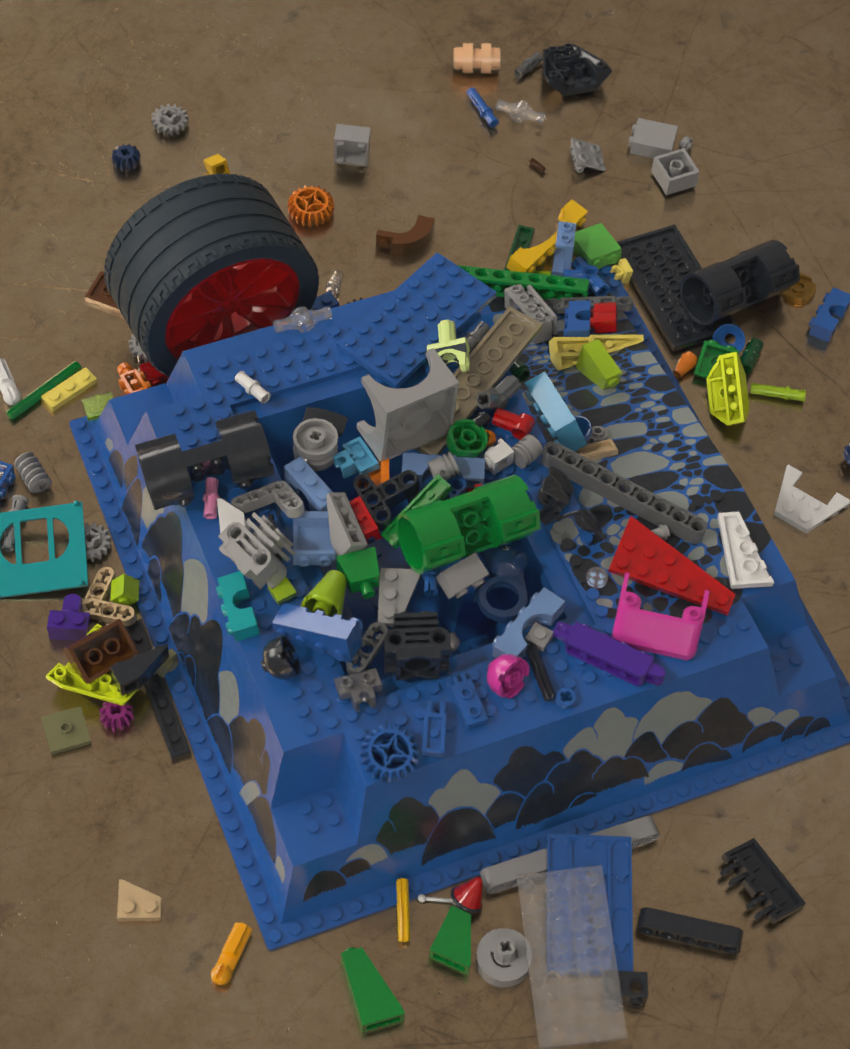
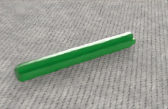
(36, 395)

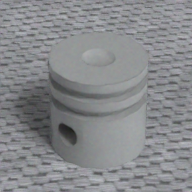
(526, 451)
(444, 466)

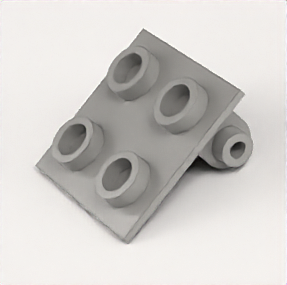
(586, 155)

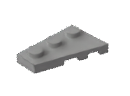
(395, 592)

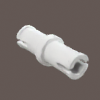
(252, 387)

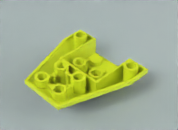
(100, 688)

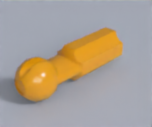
(231, 953)

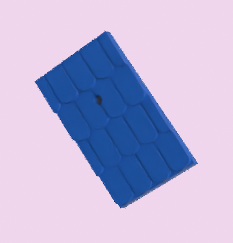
(615, 856)

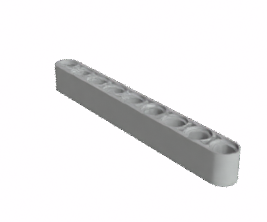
(504, 875)

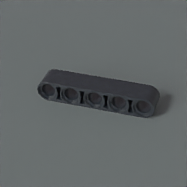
(690, 930)

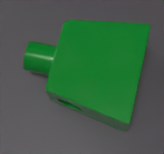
(360, 571)

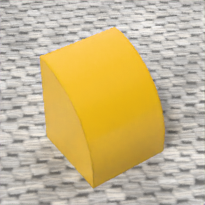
(216, 165)

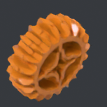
(311, 206)

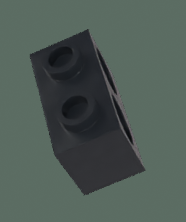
(631, 979)

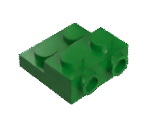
(709, 355)

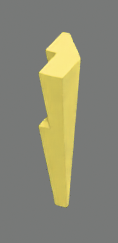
(566, 350)

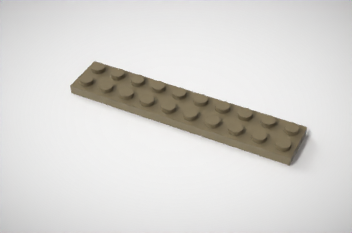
(488, 365)

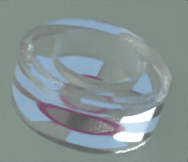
(597, 577)

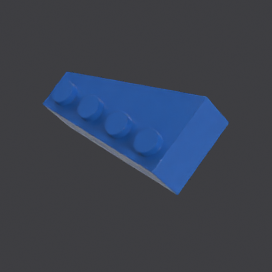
(318, 631)

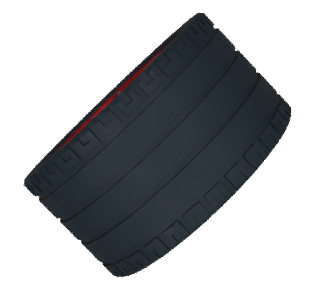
(207, 266)

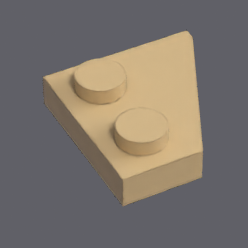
(137, 903)

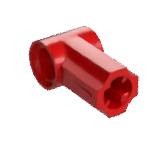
(519, 425)

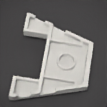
(802, 509)

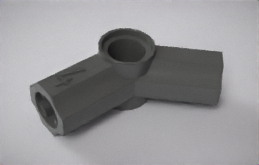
(500, 395)

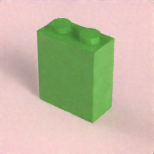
(597, 246)

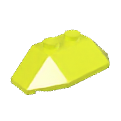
(728, 390)

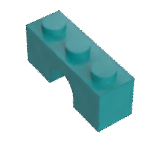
(241, 622)

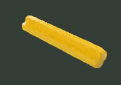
(403, 910)

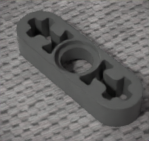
(367, 639)

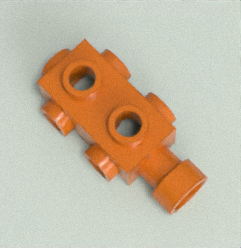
(130, 379)

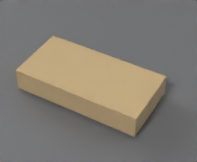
(598, 450)

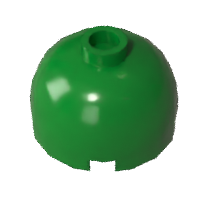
(466, 439)

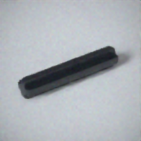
(540, 672)

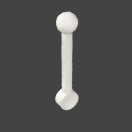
(422, 898)

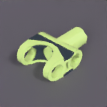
(450, 348)

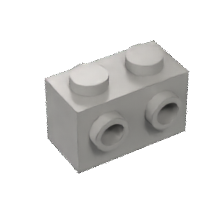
(462, 576)

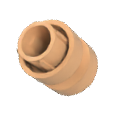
(485, 58)

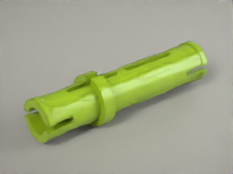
(779, 392)

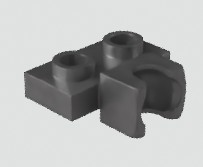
(359, 688)

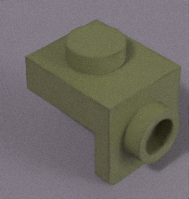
(169, 665)

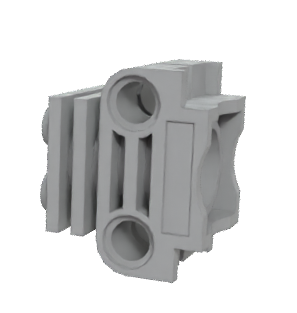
(256, 551)

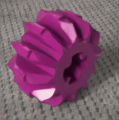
(116, 715)

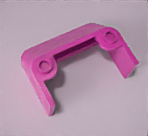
(657, 631)

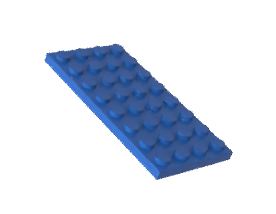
(397, 331)

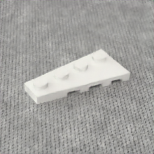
(741, 554)

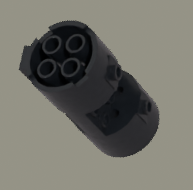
(738, 282)
(240, 450)

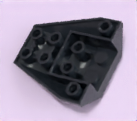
(573, 69)

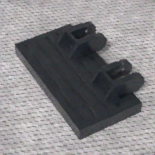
(762, 877)

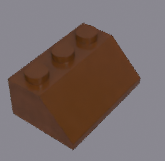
(100, 650)

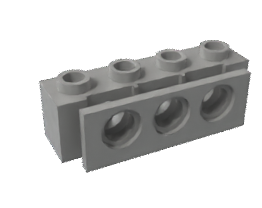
(534, 307)

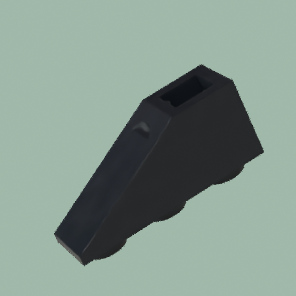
(136, 671)

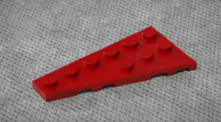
(665, 569)

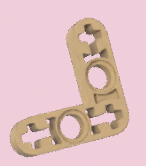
(100, 602)

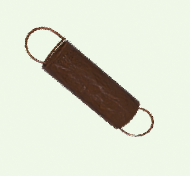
(537, 165)

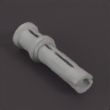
(19, 503)

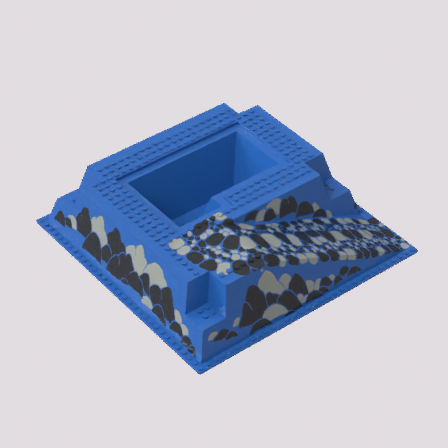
(283, 755)

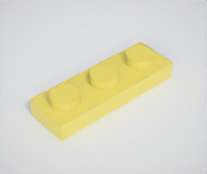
(69, 389)

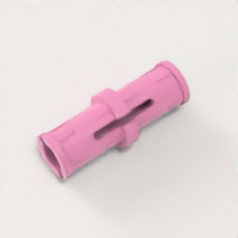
(210, 498)

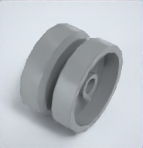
(316, 443)

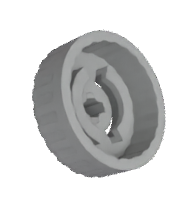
(508, 949)

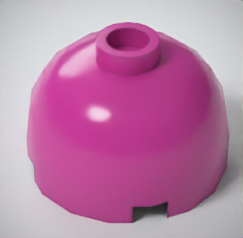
(506, 675)

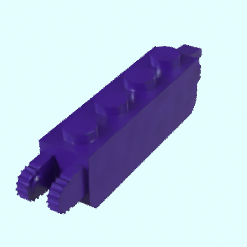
(609, 654)

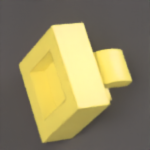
(623, 271)

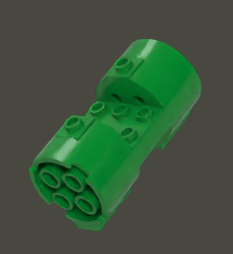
(466, 524)

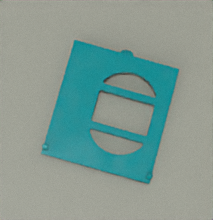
(57, 574)

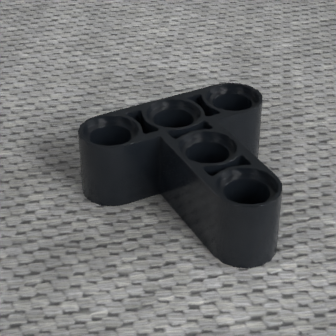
(380, 494)

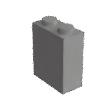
(652, 138)

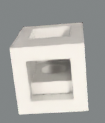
(498, 457)

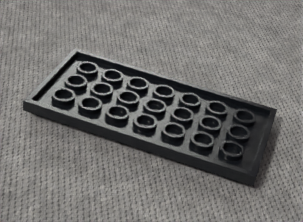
(658, 266)

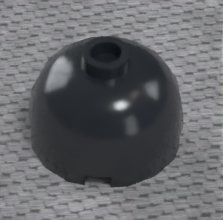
(279, 659)

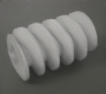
(32, 473)

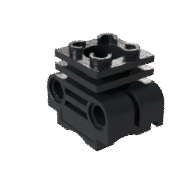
(416, 646)

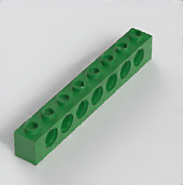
(545, 285)

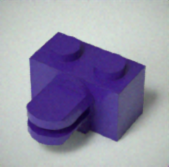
(70, 622)

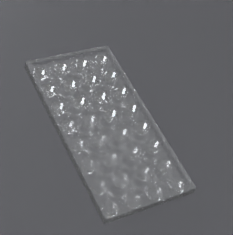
(571, 957)

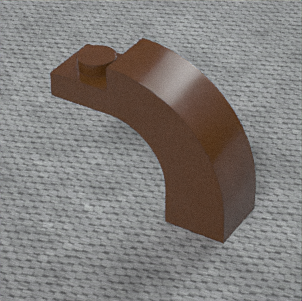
(409, 241)

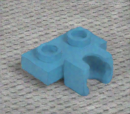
(355, 457)

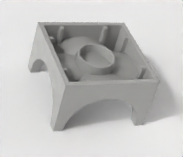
(412, 414)

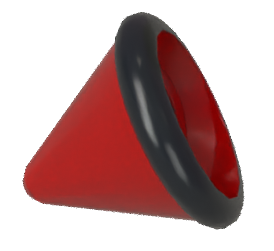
(469, 895)

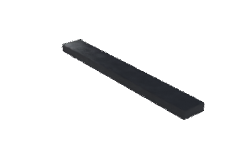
(161, 699)

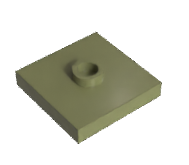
(66, 730)

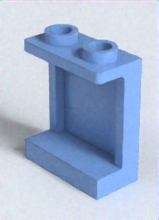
(564, 246)
(313, 540)

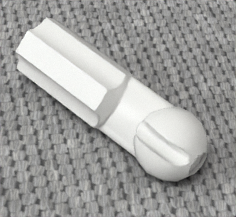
(9, 390)

